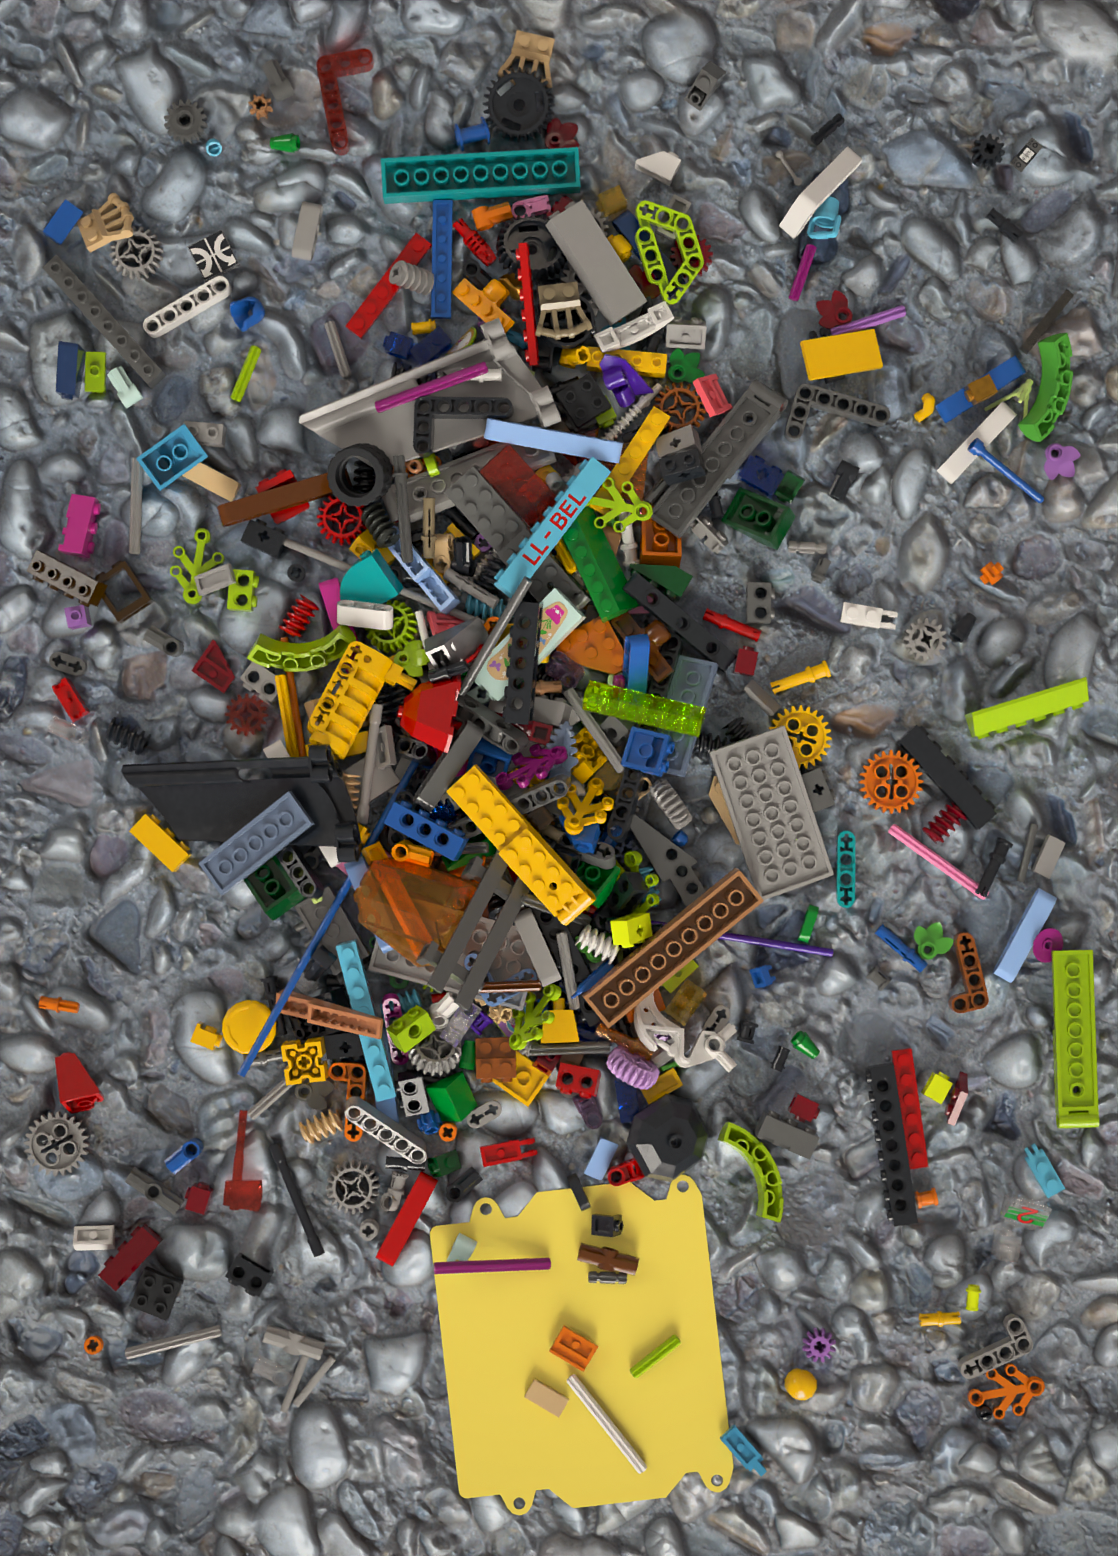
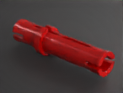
(731, 624)

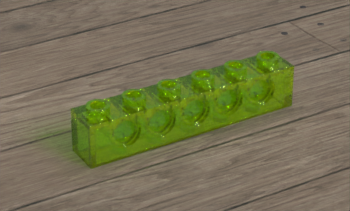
(644, 708)

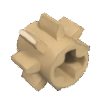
(500, 1013)

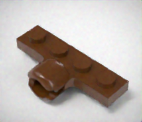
(657, 634)

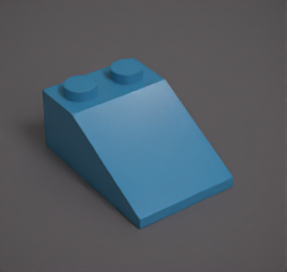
(172, 457)

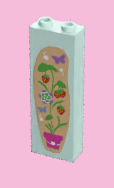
(558, 621)

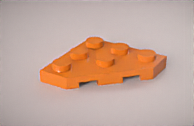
(594, 647)

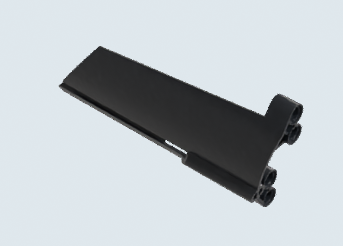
(214, 803)

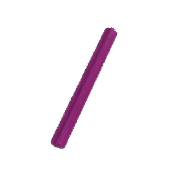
(431, 387)
(500, 1265)

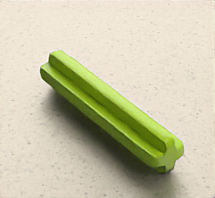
(245, 374)
(655, 1356)

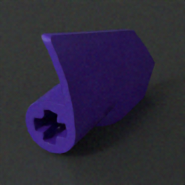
(623, 380)

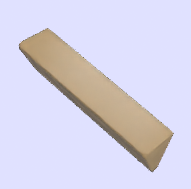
(213, 481)

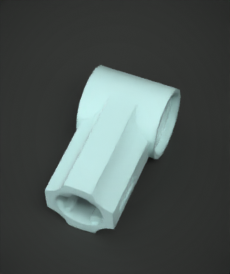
(126, 389)

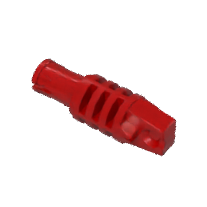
(475, 243)

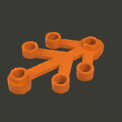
(1009, 1391)

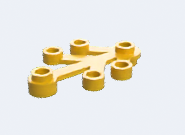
(575, 823)

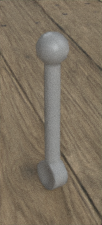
(797, 181)

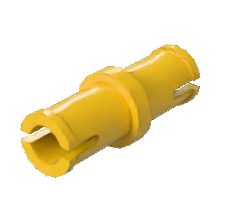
(939, 1318)

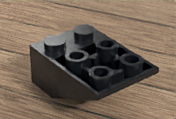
(307, 1030)

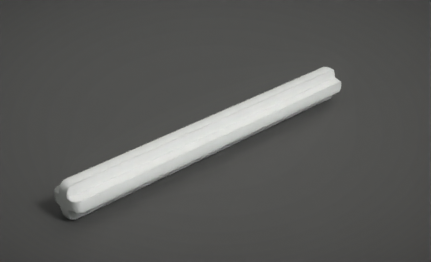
(606, 1424)

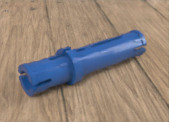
(901, 948)

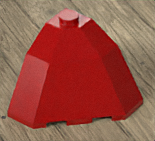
(430, 712)

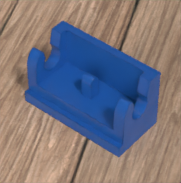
(62, 222)

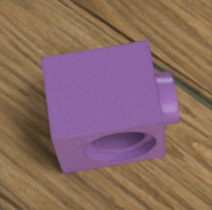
(78, 617)

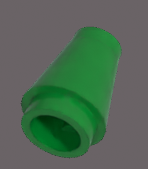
(286, 143)
(804, 1044)
(468, 1055)

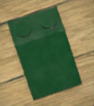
(759, 518)
(273, 888)

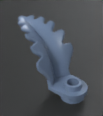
(564, 739)

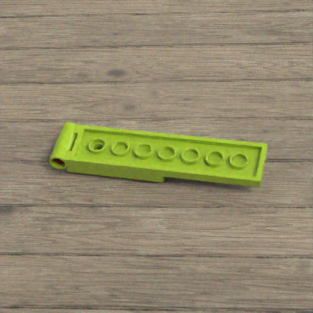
(1074, 1039)

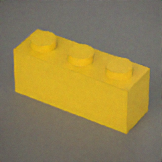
(161, 842)

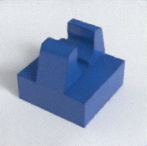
(761, 976)

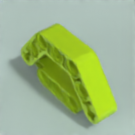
(651, 244)

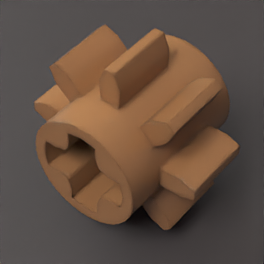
(263, 111)

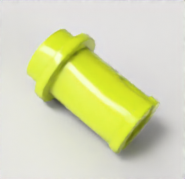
(972, 1297)

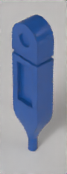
(593, 978)

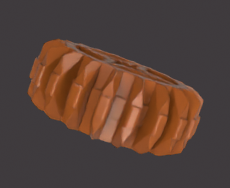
(688, 406)

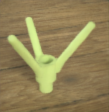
(1021, 392)

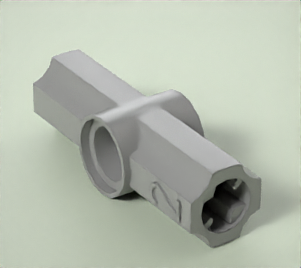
(294, 1342)

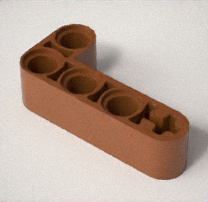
(966, 972)

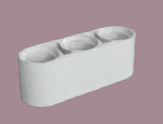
(365, 614)

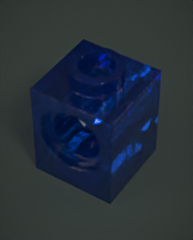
(398, 345)

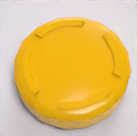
(244, 1023)

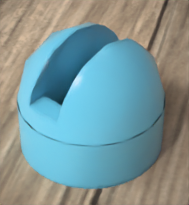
(215, 149)

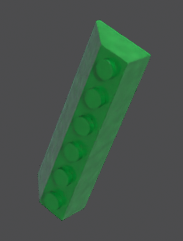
(598, 566)

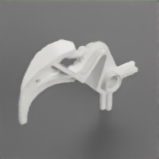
(700, 1051)

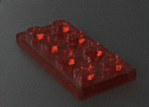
(519, 485)

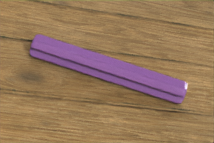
(869, 321)

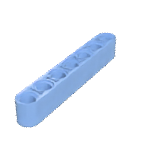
(553, 440)

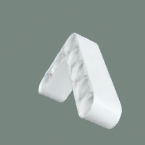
(819, 191)

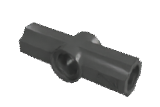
(143, 1183)

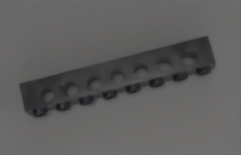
(587, 1013)
(906, 1214)

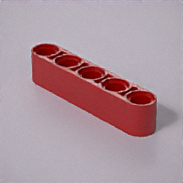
(406, 1218)

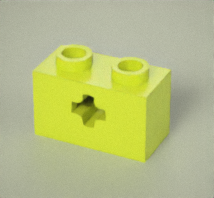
(631, 929)

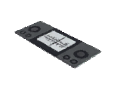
(1026, 154)

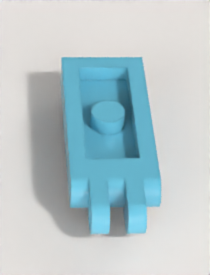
(1043, 1171)

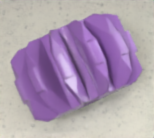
(813, 1350)

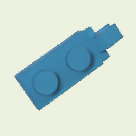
(743, 1450)

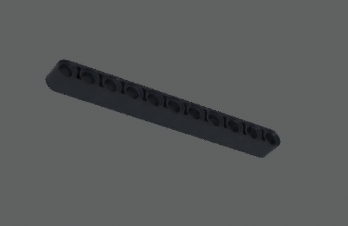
(636, 784)

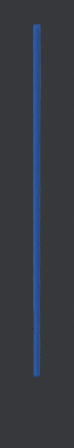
(321, 931)

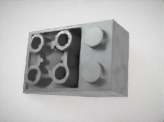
(456, 643)

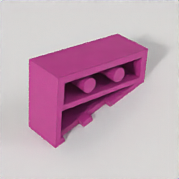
(80, 526)

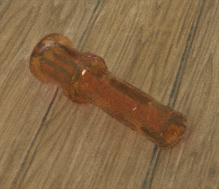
(633, 1045)

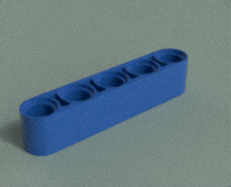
(1001, 376)
(636, 662)

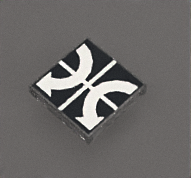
(213, 256)

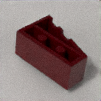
(130, 1256)

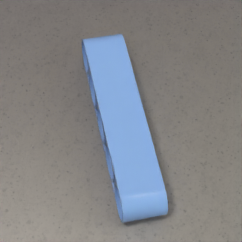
(1024, 935)

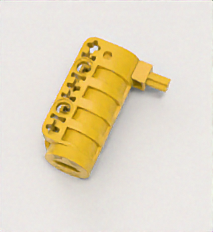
(353, 697)

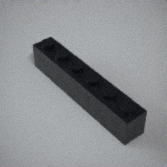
(947, 777)

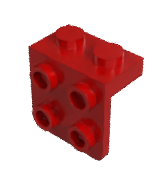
(282, 478)

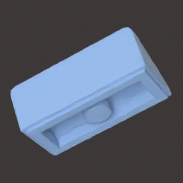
(601, 1158)

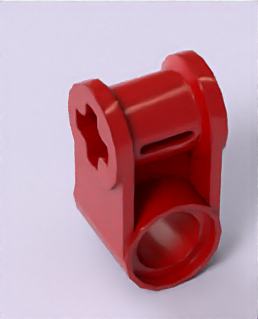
(627, 1172)

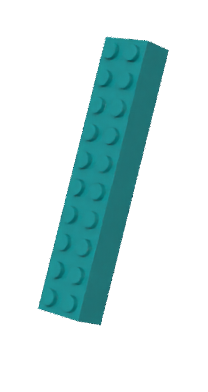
(480, 175)

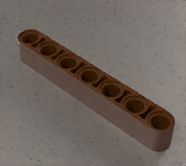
(276, 499)

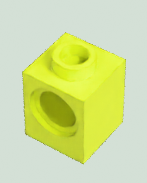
(937, 1087)

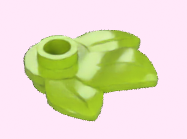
(415, 657)

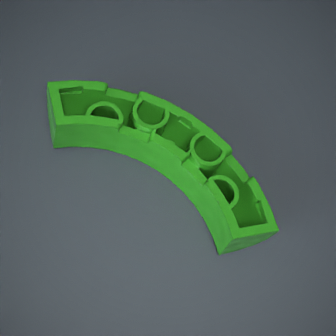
(1053, 389)

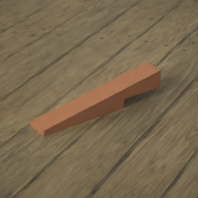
(332, 1015)

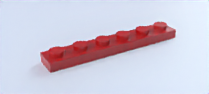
(384, 290)
(528, 312)
(910, 1107)

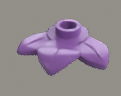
(1062, 463)

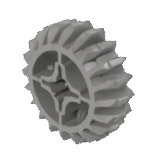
(143, 249)
(670, 803)
(429, 1055)
(345, 1181)

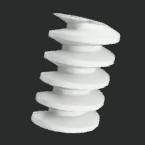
(598, 943)

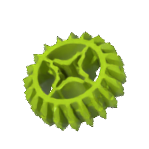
(406, 621)

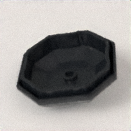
(654, 1130)

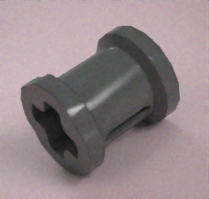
(878, 977)

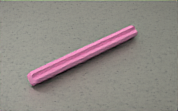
(935, 859)

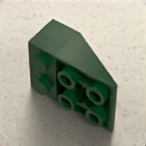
(668, 579)

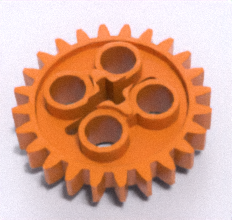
(909, 781)

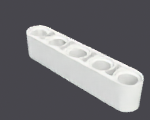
(177, 307)
(986, 433)

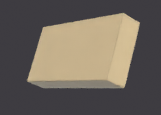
(546, 1398)

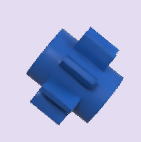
(429, 1122)

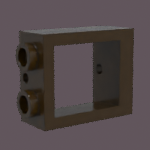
(134, 607)

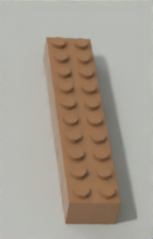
(672, 947)

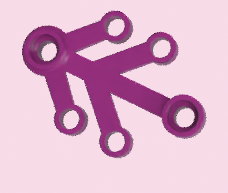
(533, 766)

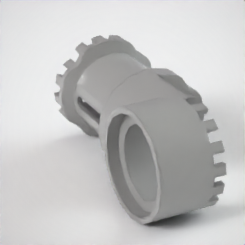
(395, 1191)

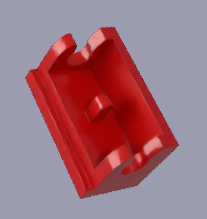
(70, 699)

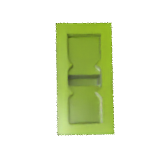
(235, 591)

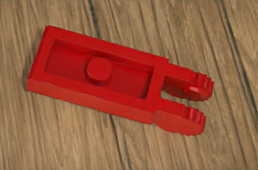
(506, 1152)

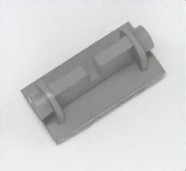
(704, 527)

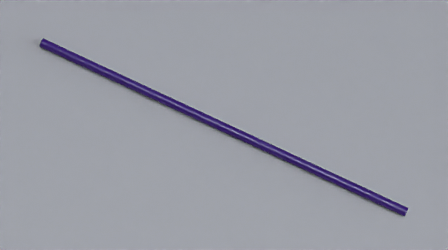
(767, 942)

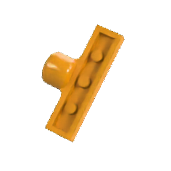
(485, 302)

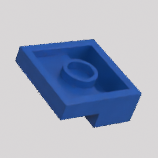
(648, 751)

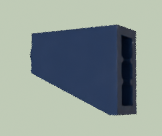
(69, 370)

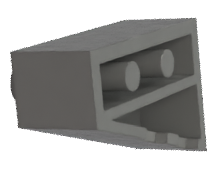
(786, 1134)

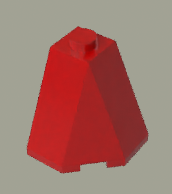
(75, 1084)

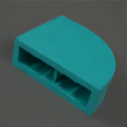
(370, 580)

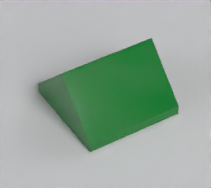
(452, 1097)

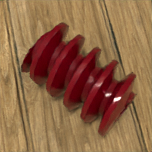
(944, 823)

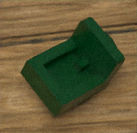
(789, 487)
(444, 1163)

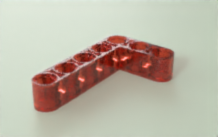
(334, 95)

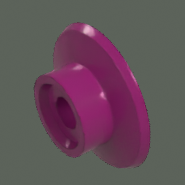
(1045, 942)

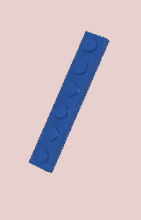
(442, 259)

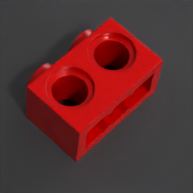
(579, 1075)

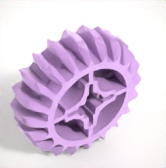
(632, 1068)

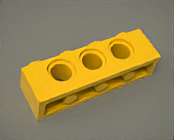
(645, 363)

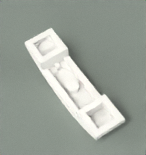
(635, 330)

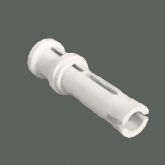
(628, 544)

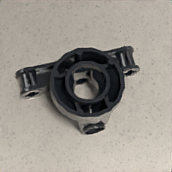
(546, 344)

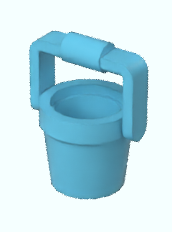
(825, 217)

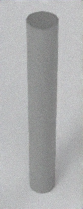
(314, 1381)
(294, 1383)

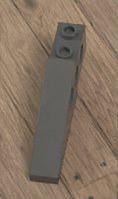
(655, 848)

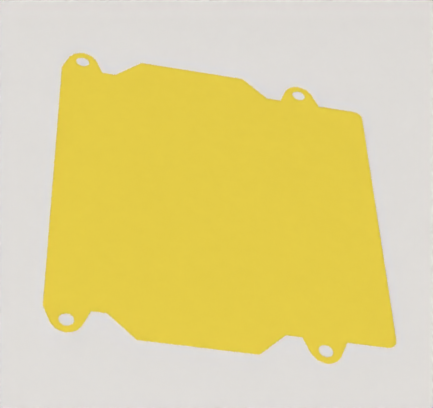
(505, 1323)

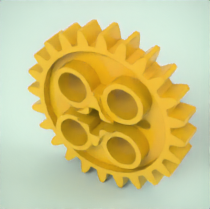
(805, 719)

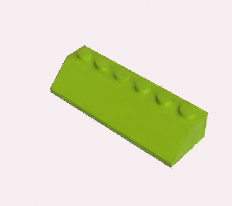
(1028, 707)

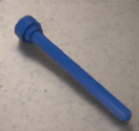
(977, 448)

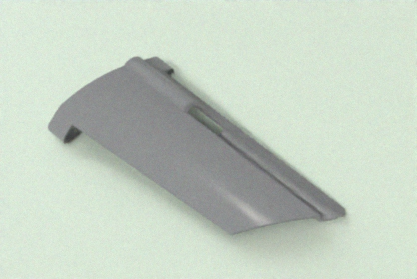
(356, 421)

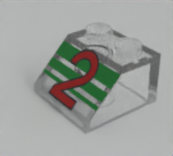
(1024, 1211)

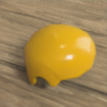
(800, 1384)

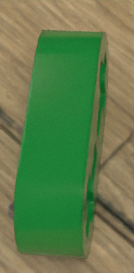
(808, 923)

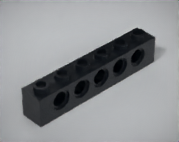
(529, 673)

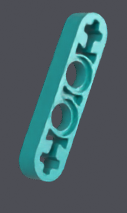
(842, 869)

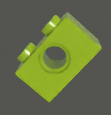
(411, 1028)

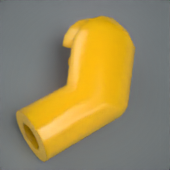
(928, 407)

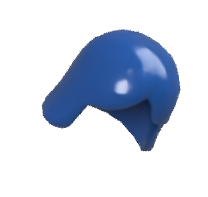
(240, 309)

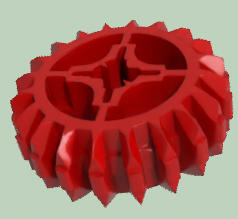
(334, 518)

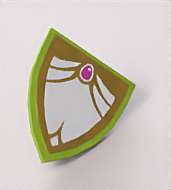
(465, 341)

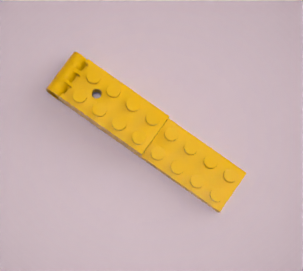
(521, 846)

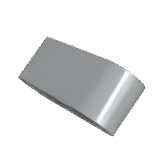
(307, 230)

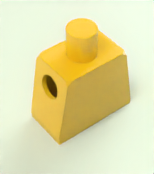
(563, 1027)

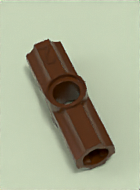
(608, 1259)

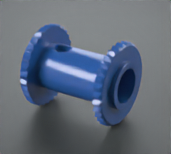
(472, 134)

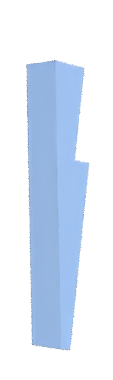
(427, 578)

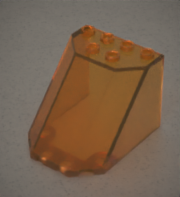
(411, 905)

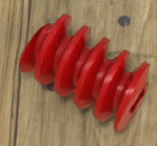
(299, 617)

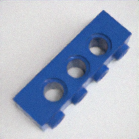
(397, 820)

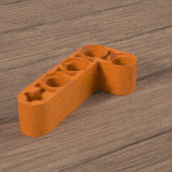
(352, 1081)

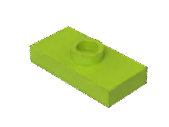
(95, 372)
(672, 983)

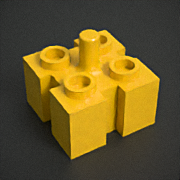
(589, 756)
(304, 1061)

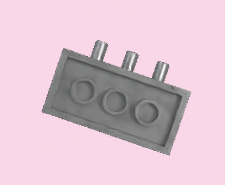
(339, 931)

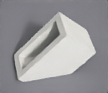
(659, 166)

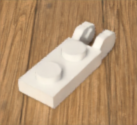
(866, 616)

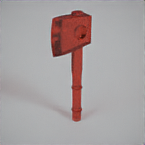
(241, 1192)

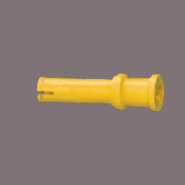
(810, 674)

